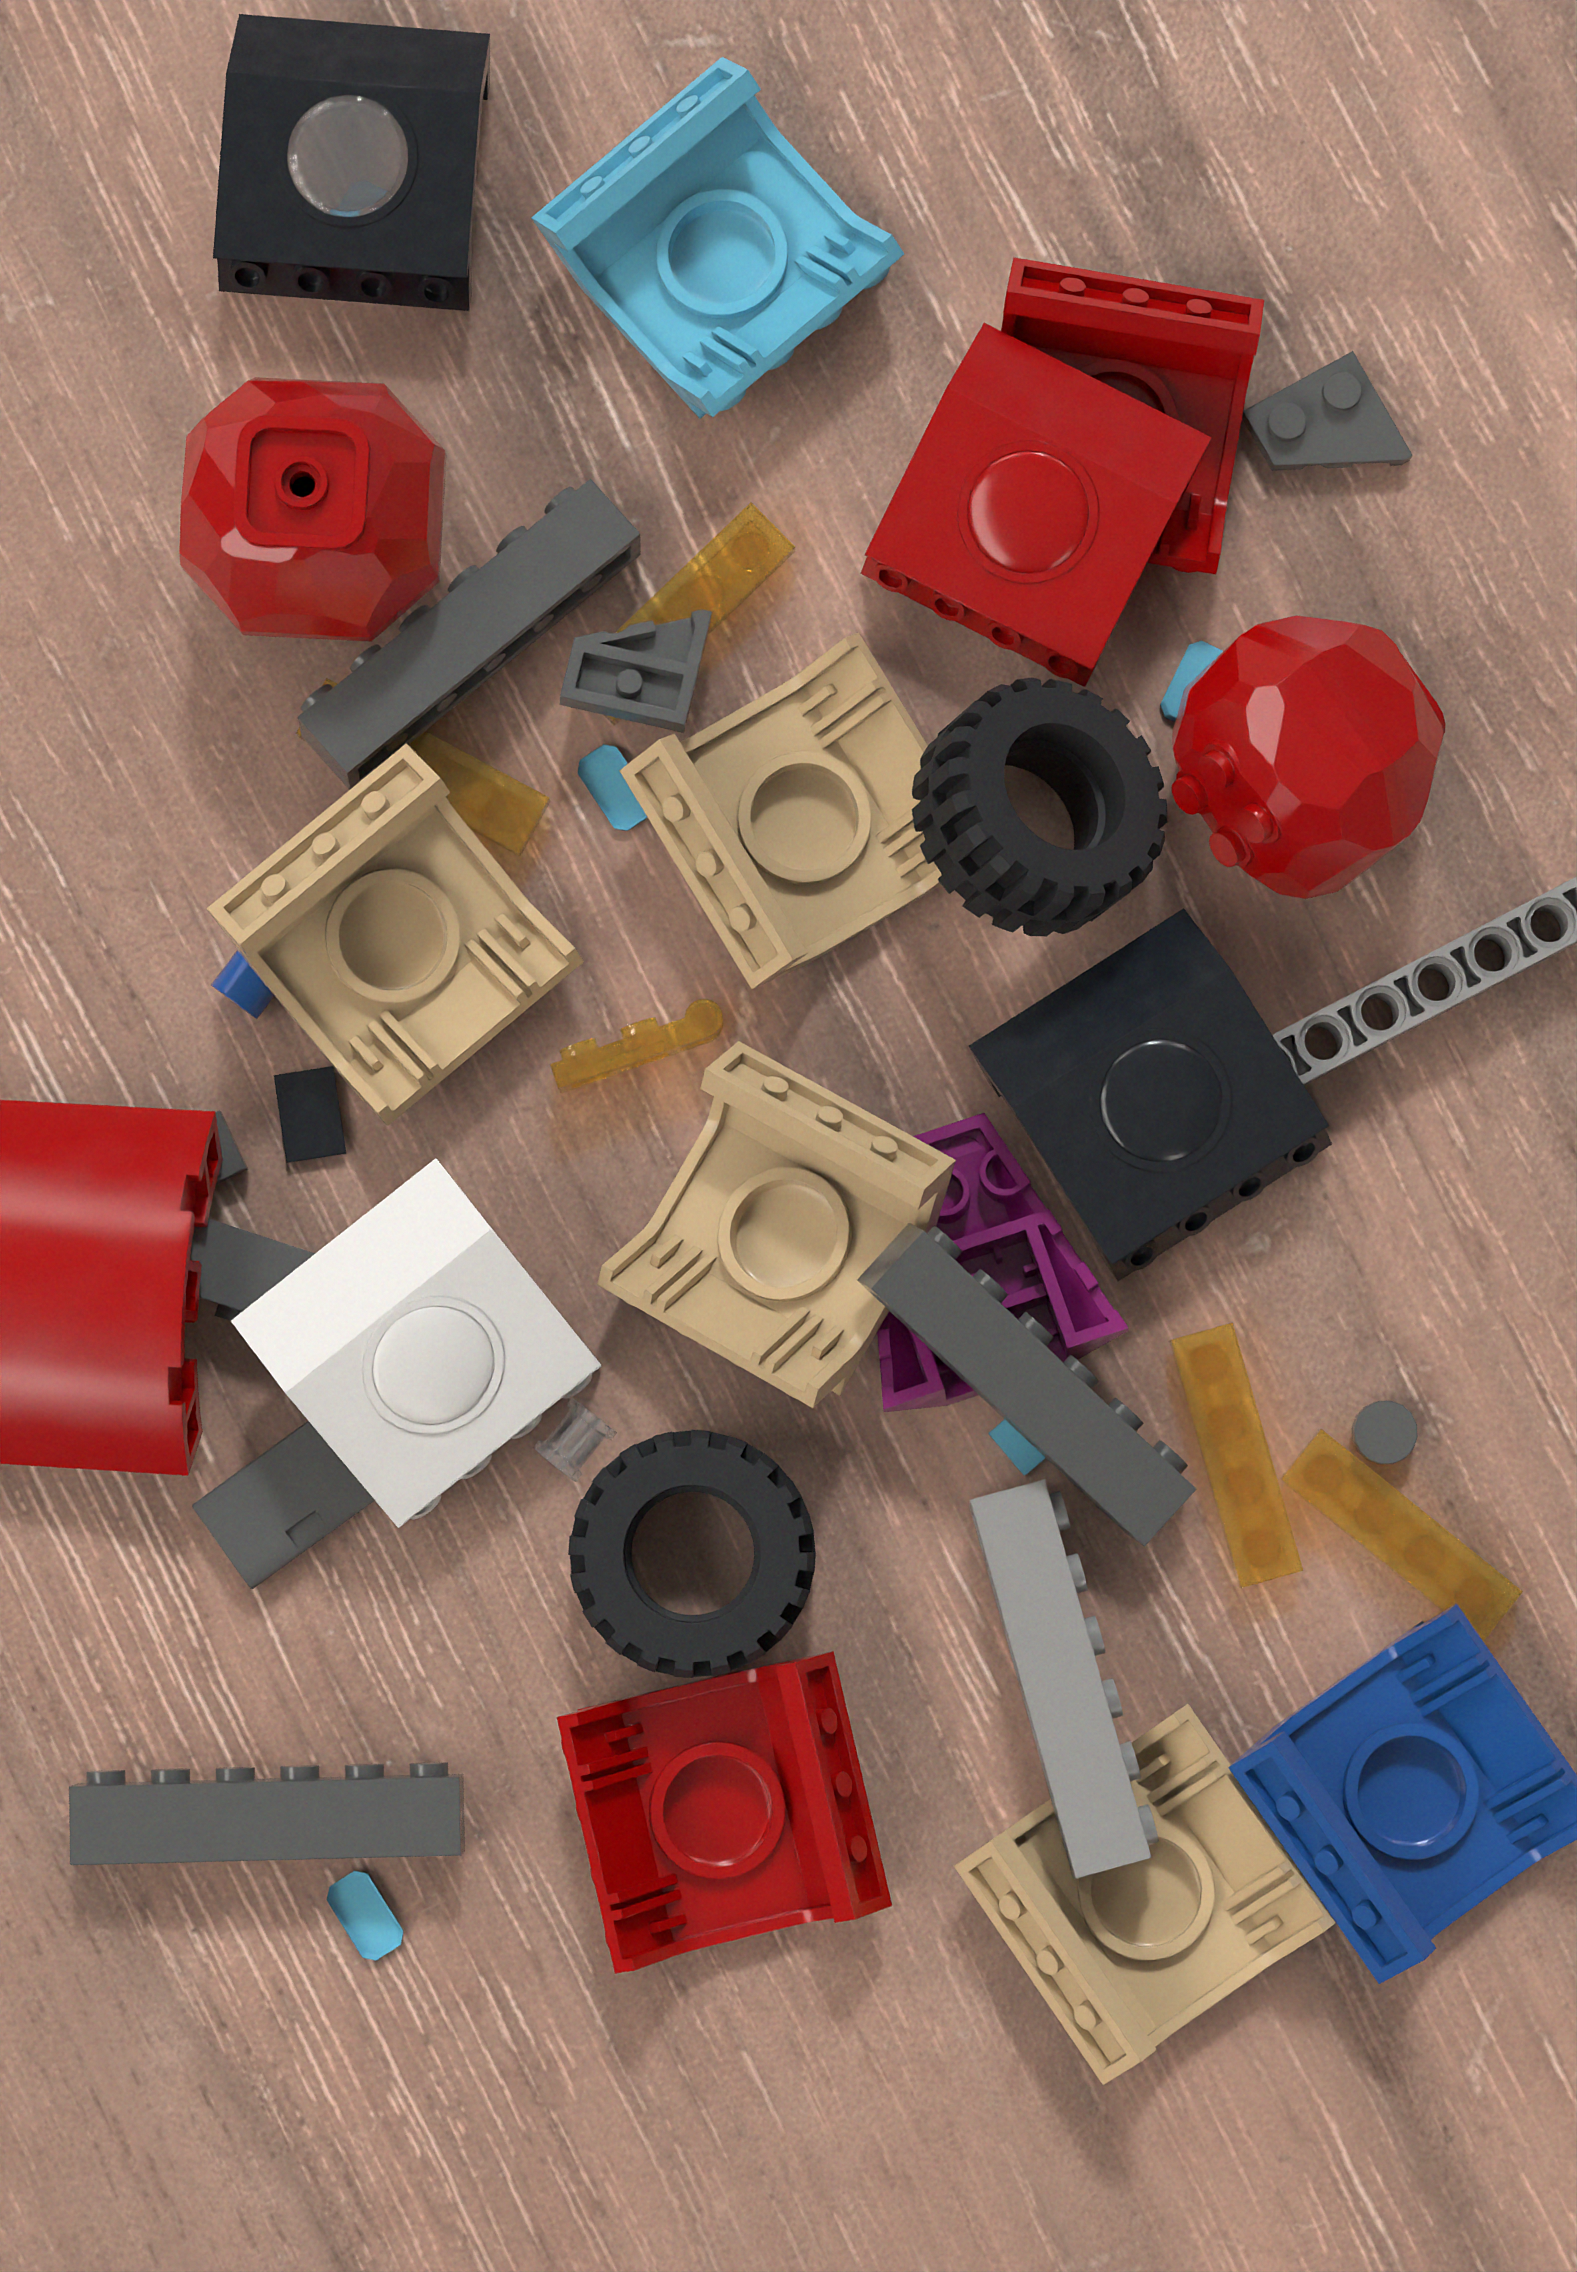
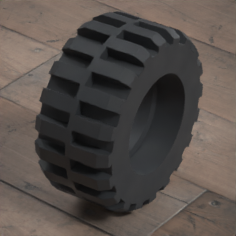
(1092, 768)
(603, 1553)

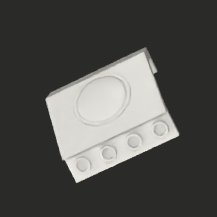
(416, 1344)

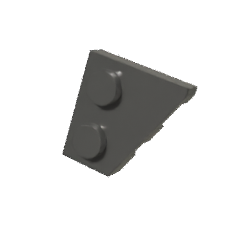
(1326, 421)
(640, 672)

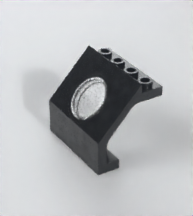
(350, 161)

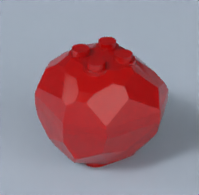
(312, 508)
(1307, 752)

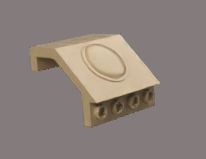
(795, 813)
(393, 935)
(778, 1224)
(1156, 1939)

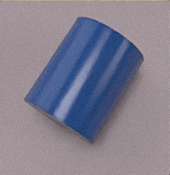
(243, 986)

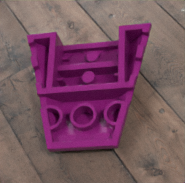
(1017, 1243)

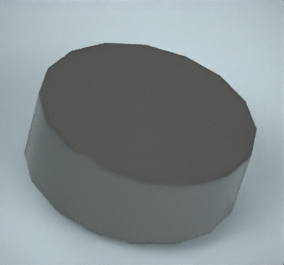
(1384, 1432)

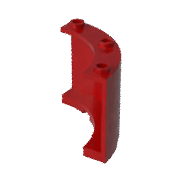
(101, 1283)

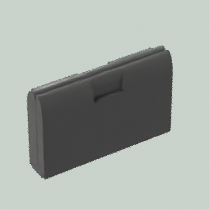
(281, 1504)

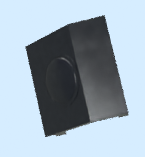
(1153, 1093)

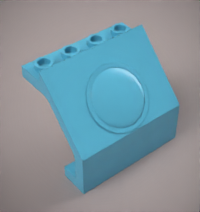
(713, 241)

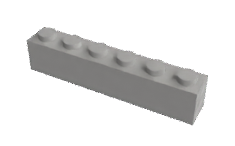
(1060, 1678)

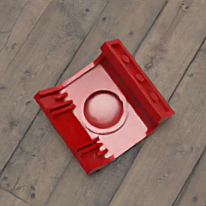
(1164, 346)
(1033, 504)
(723, 1810)

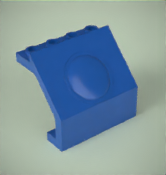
(1412, 1790)

